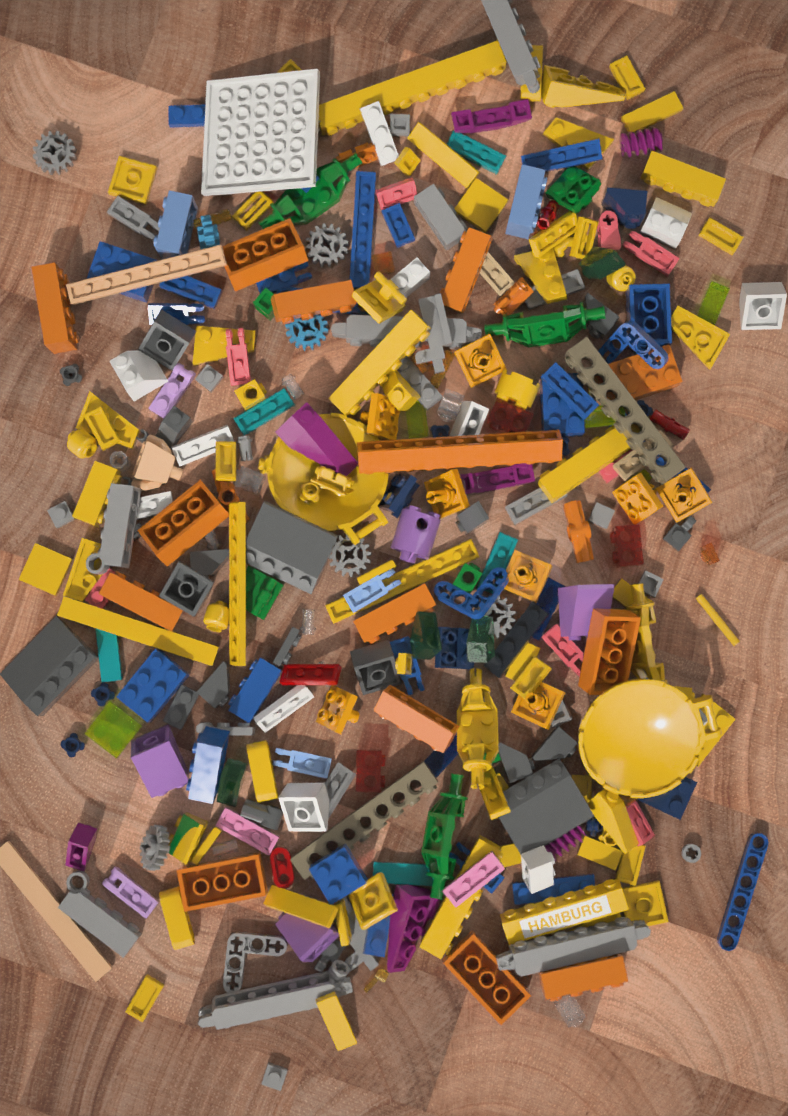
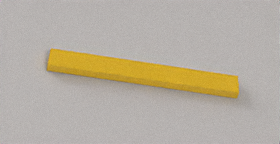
(412, 577)
(237, 583)
(137, 631)

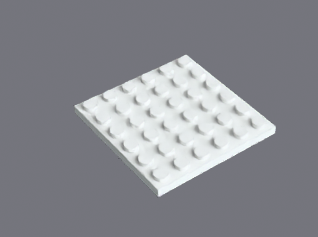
(261, 133)

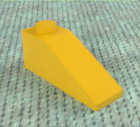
(613, 816)

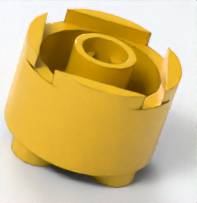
(516, 389)

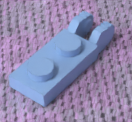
(369, 591)
(304, 763)

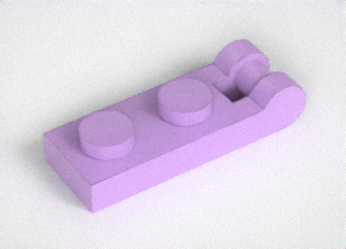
(172, 391)
(131, 892)

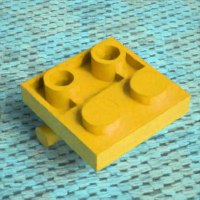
(380, 298)

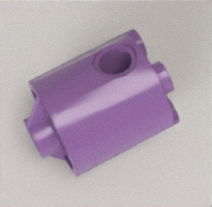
(410, 539)

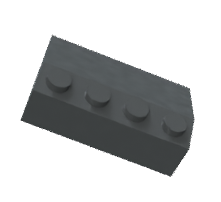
(288, 547)
(48, 666)
(544, 807)

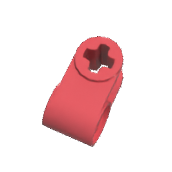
(608, 234)

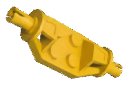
(644, 654)
(477, 729)

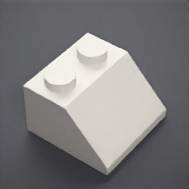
(666, 223)
(762, 305)
(138, 373)
(305, 806)

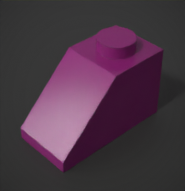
(80, 846)

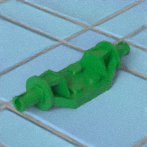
(318, 199)
(545, 328)
(439, 833)

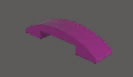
(491, 119)
(497, 478)

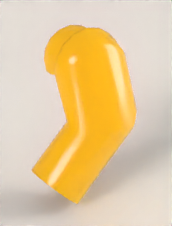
(561, 247)

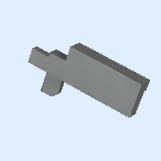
(434, 315)
(357, 941)

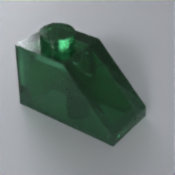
(601, 263)
(425, 636)
(481, 640)
(231, 782)

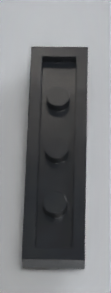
(517, 639)

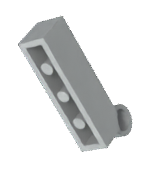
(118, 528)
(97, 918)

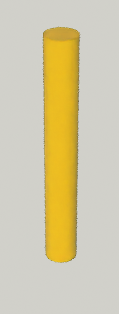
(717, 619)

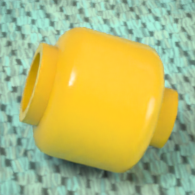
(621, 278)
(82, 443)
(217, 616)

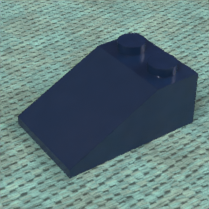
(673, 801)

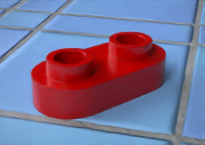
(282, 867)

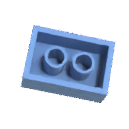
(526, 202)
(175, 225)

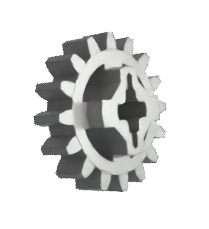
(46, 150)
(320, 249)
(356, 561)
(506, 614)
(154, 847)

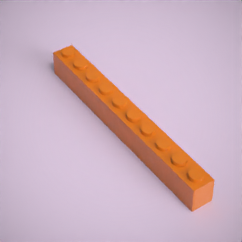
(459, 451)

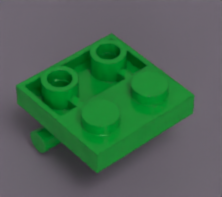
(574, 189)
(260, 592)

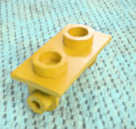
(325, 479)

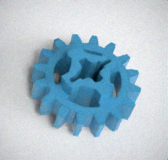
(207, 233)
(303, 336)

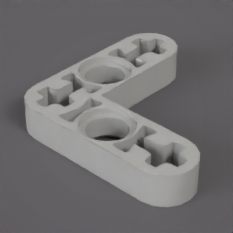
(246, 947)

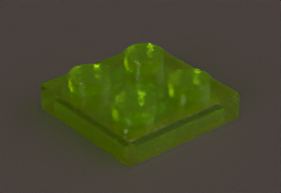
(113, 729)

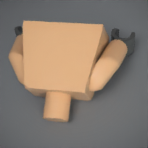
(153, 464)

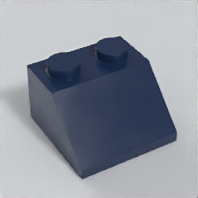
(627, 205)

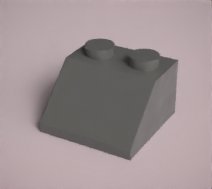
(167, 340)
(187, 589)
(375, 667)

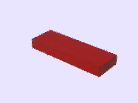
(310, 674)

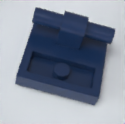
(399, 494)
(453, 649)

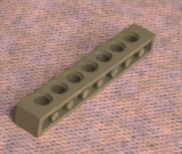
(635, 415)
(422, 773)

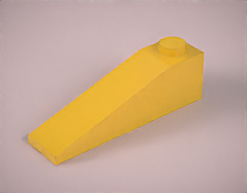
(567, 91)

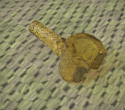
(380, 975)

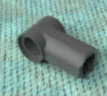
(267, 815)

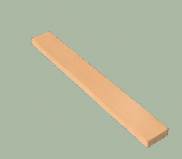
(146, 274)
(47, 906)

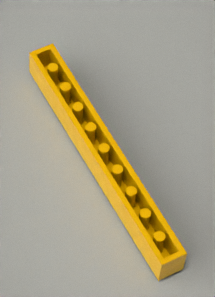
(413, 87)

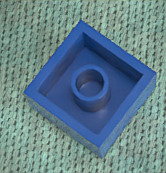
(338, 874)

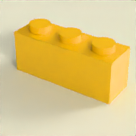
(94, 494)

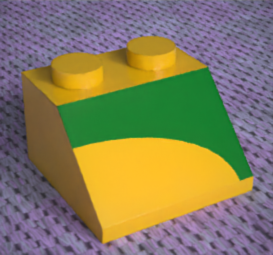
(187, 837)

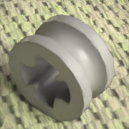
(688, 858)
(338, 970)

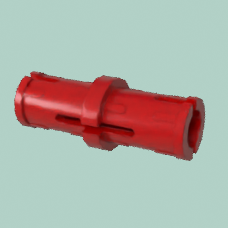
(547, 214)
(669, 424)

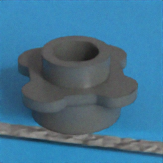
(65, 371)

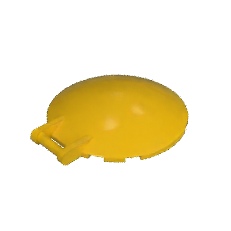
(291, 469)
(644, 737)

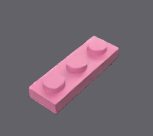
(247, 831)
(473, 879)

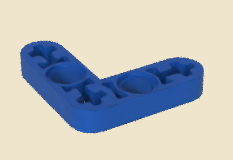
(627, 339)
(473, 600)

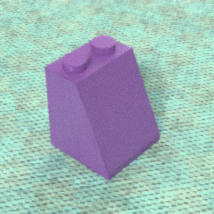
(577, 606)
(159, 761)
(305, 937)

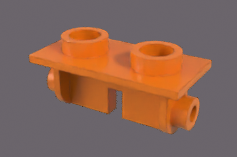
(365, 152)
(513, 297)

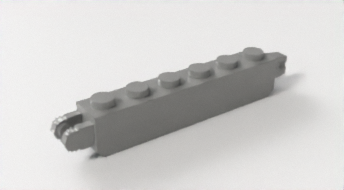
(512, 42)
(366, 330)
(573, 946)
(270, 1000)

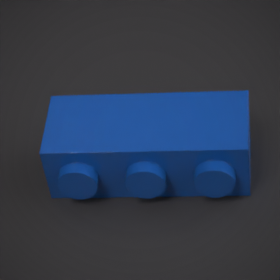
(254, 689)

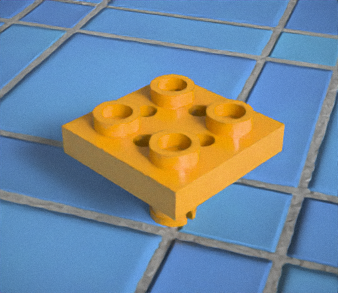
(492, 363)
(381, 418)
(683, 495)
(443, 496)
(640, 496)
(520, 566)
(535, 701)
(337, 710)

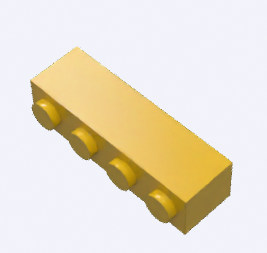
(682, 179)

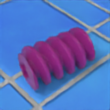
(641, 141)
(563, 842)

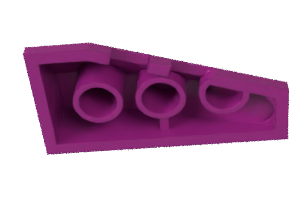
(313, 438)
(408, 923)

